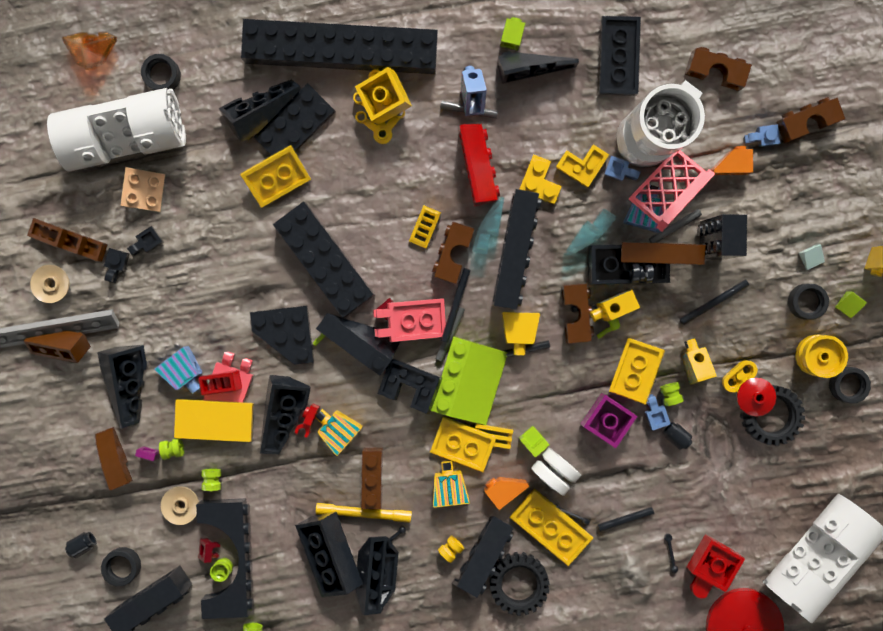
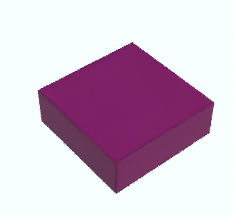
(147, 453)

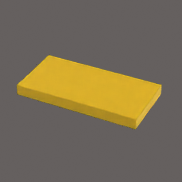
(213, 420)
(551, 527)

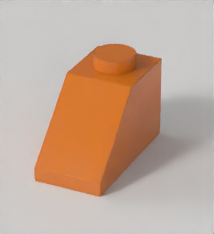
(735, 162)
(504, 490)

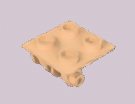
(142, 189)

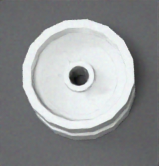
(554, 473)

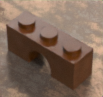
(734, 71)
(825, 114)
(456, 236)
(580, 329)
(372, 478)

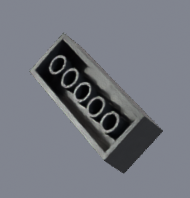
(515, 249)
(323, 259)

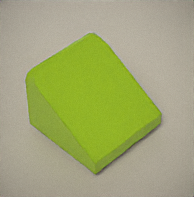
(850, 304)

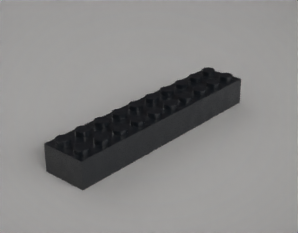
(339, 46)

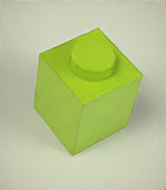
(512, 33)

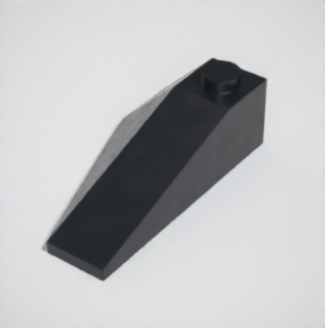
(524, 65)
(252, 114)
(359, 341)
(123, 377)
(283, 406)

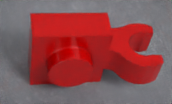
(309, 415)

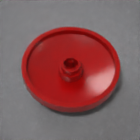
(744, 611)

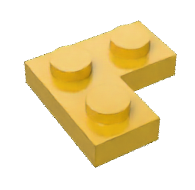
(583, 170)
(535, 182)

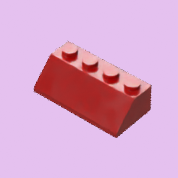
(477, 163)

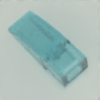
(488, 227)
(591, 231)

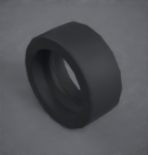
(150, 62)
(823, 301)
(863, 391)
(112, 578)

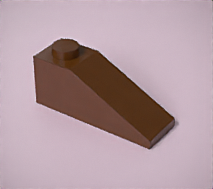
(62, 345)

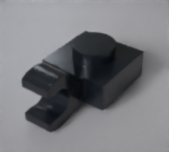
(147, 240)
(115, 261)

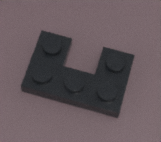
(401, 373)

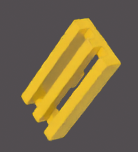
(498, 429)

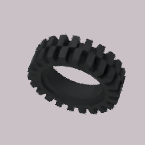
(791, 427)
(529, 603)

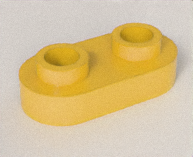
(738, 375)

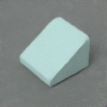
(812, 256)

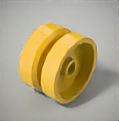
(821, 356)

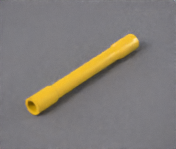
(395, 515)

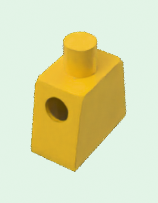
(520, 329)

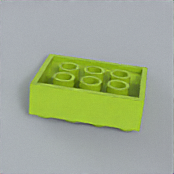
(469, 381)

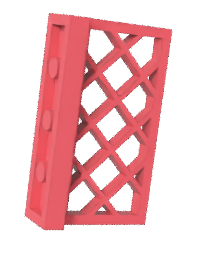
(686, 196)

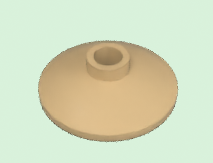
(42, 280)
(173, 511)

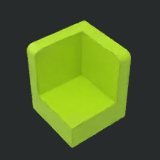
(534, 441)

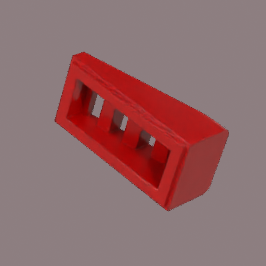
(232, 382)

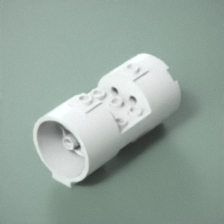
(661, 124)
(116, 129)
(825, 557)

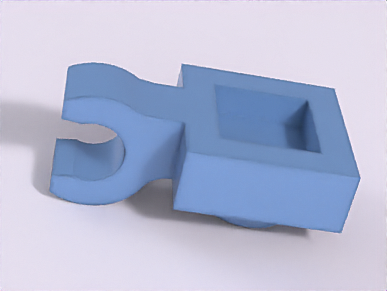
(764, 136)
(618, 168)
(657, 415)

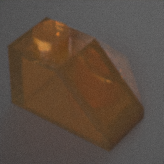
(90, 49)

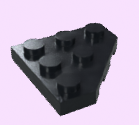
(286, 332)

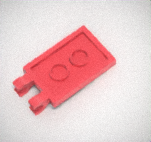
(412, 320)
(246, 378)

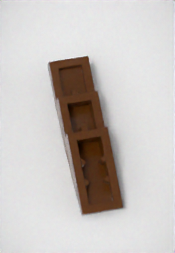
(67, 240)
(663, 253)

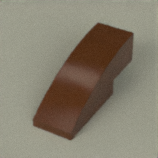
(112, 459)

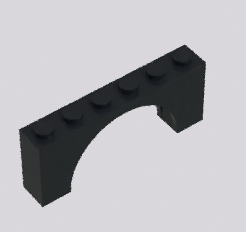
(231, 518)

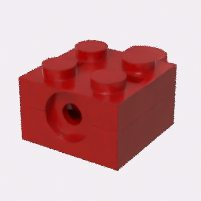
(713, 565)

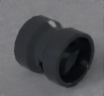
(641, 273)

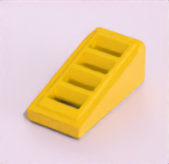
(436, 214)

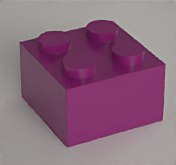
(608, 420)

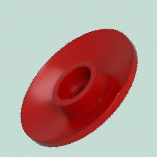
(747, 396)

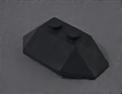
(378, 571)

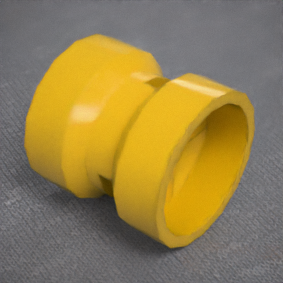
(451, 549)

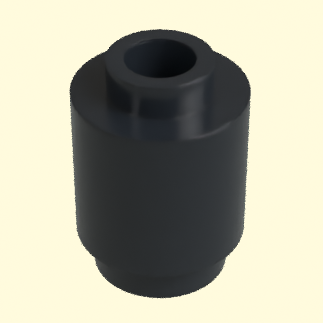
(678, 436)
(80, 544)

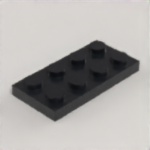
(619, 55)
(295, 121)

